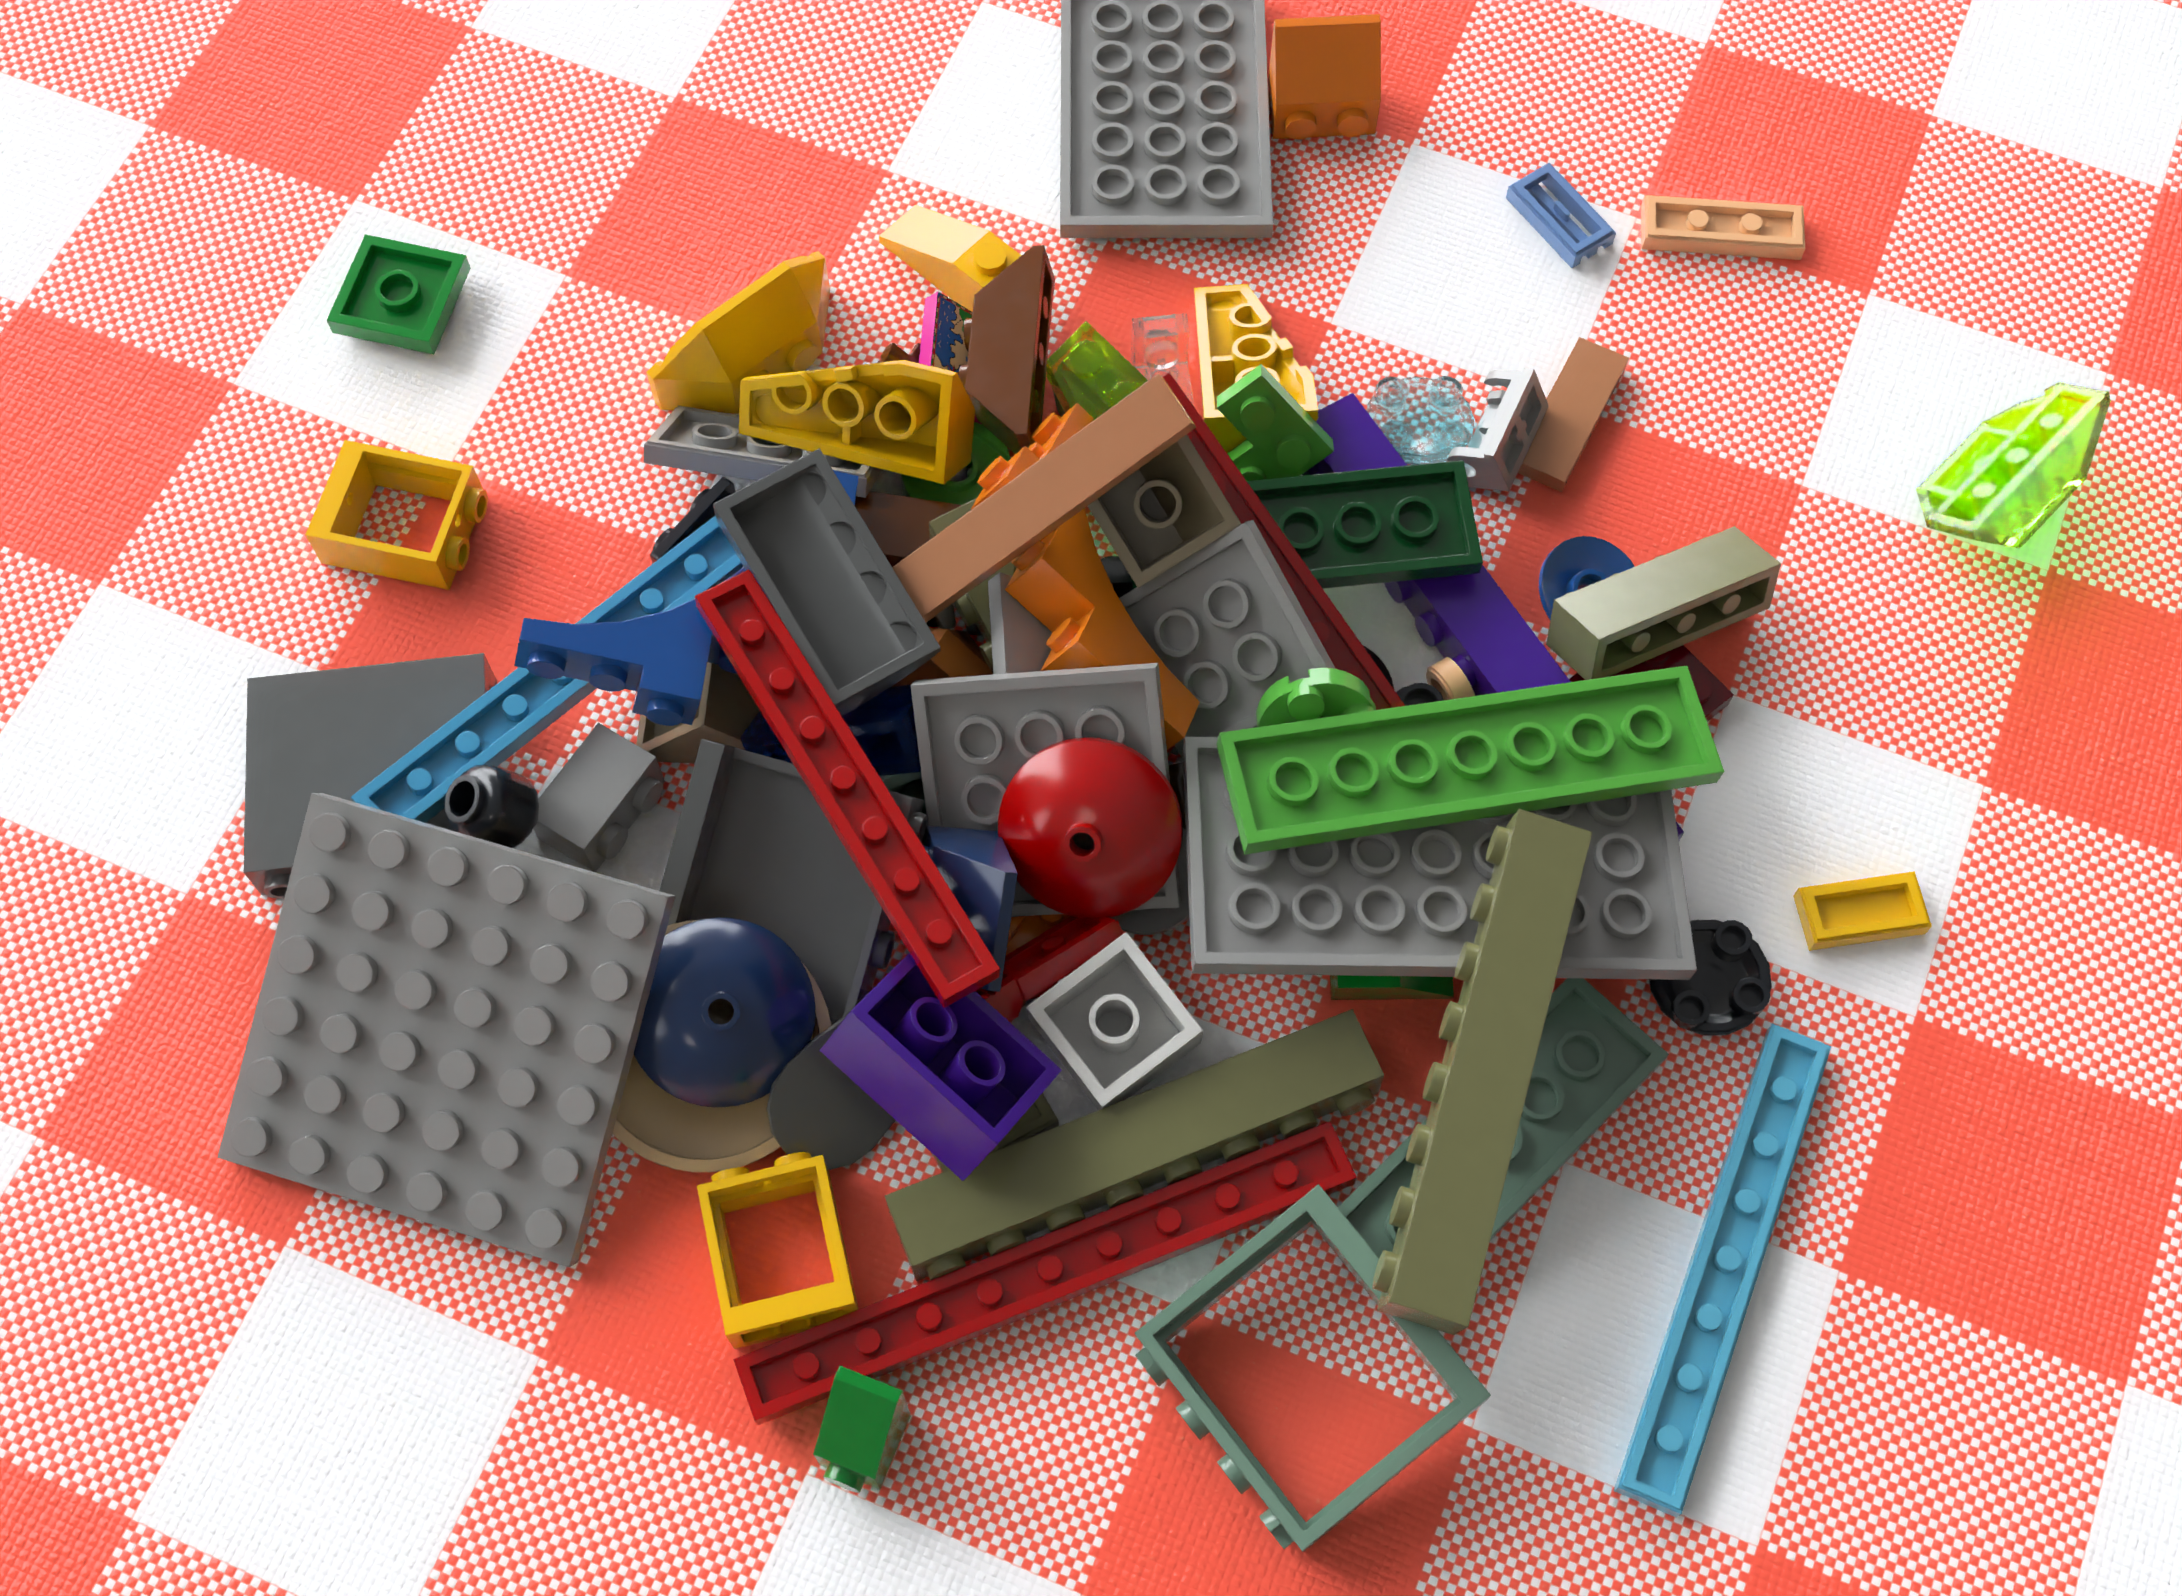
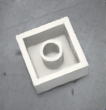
(1114, 1023)

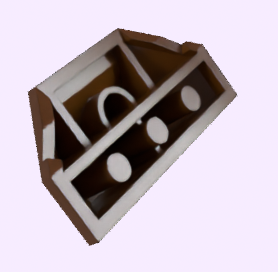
(1010, 348)

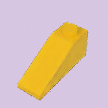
(948, 252)

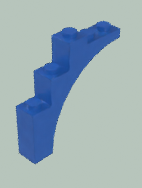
(652, 654)

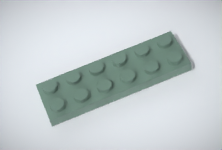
(1580, 1077)

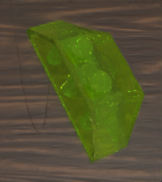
(2016, 467)

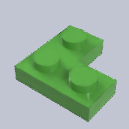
(1277, 430)

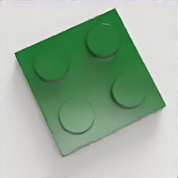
(399, 294)

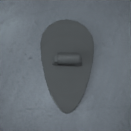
(823, 1110)

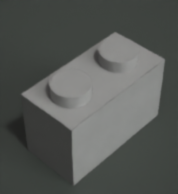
(598, 798)

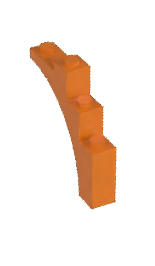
(1070, 591)

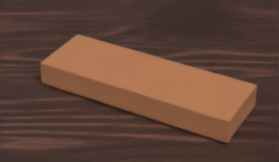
(1573, 412)

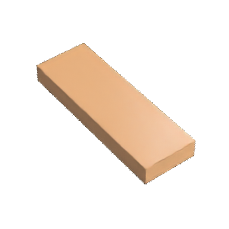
(1722, 227)

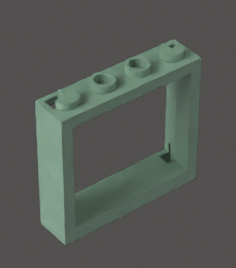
(1204, 1416)

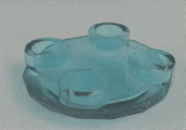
(1422, 417)

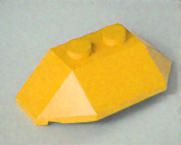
(759, 331)

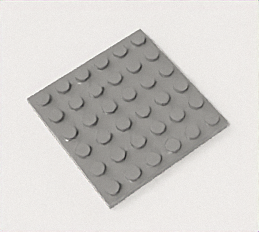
(445, 1028)

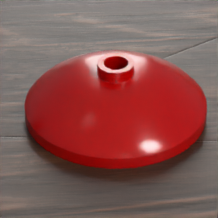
(1096, 791)

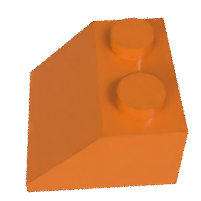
(1325, 76)

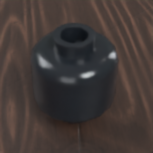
(492, 805)

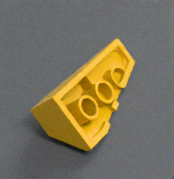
(1232, 341)
(870, 414)

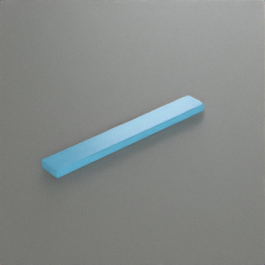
(1722, 1272)

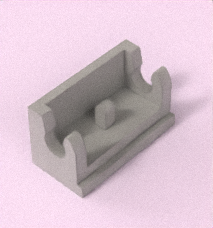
(1503, 430)

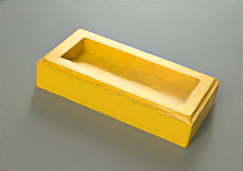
(1862, 911)

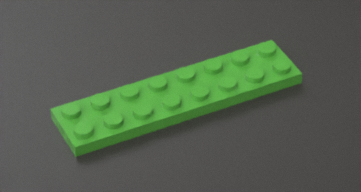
(1466, 759)

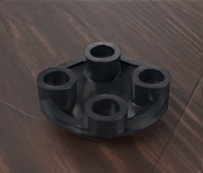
(1729, 981)

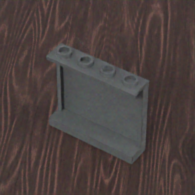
(333, 738)
(767, 855)

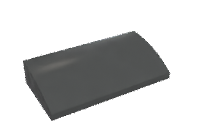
(827, 580)

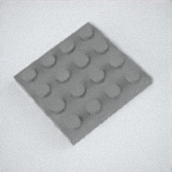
(987, 726)

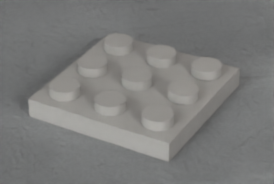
(1227, 629)

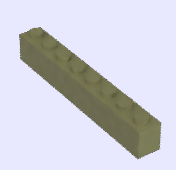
(1484, 1074)
(1136, 1145)

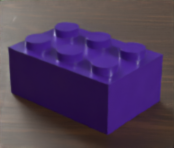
(942, 1073)

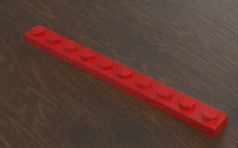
(1043, 1272)

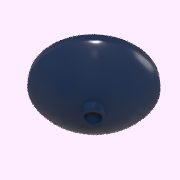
(770, 1020)

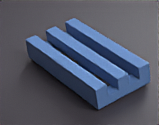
(1552, 217)

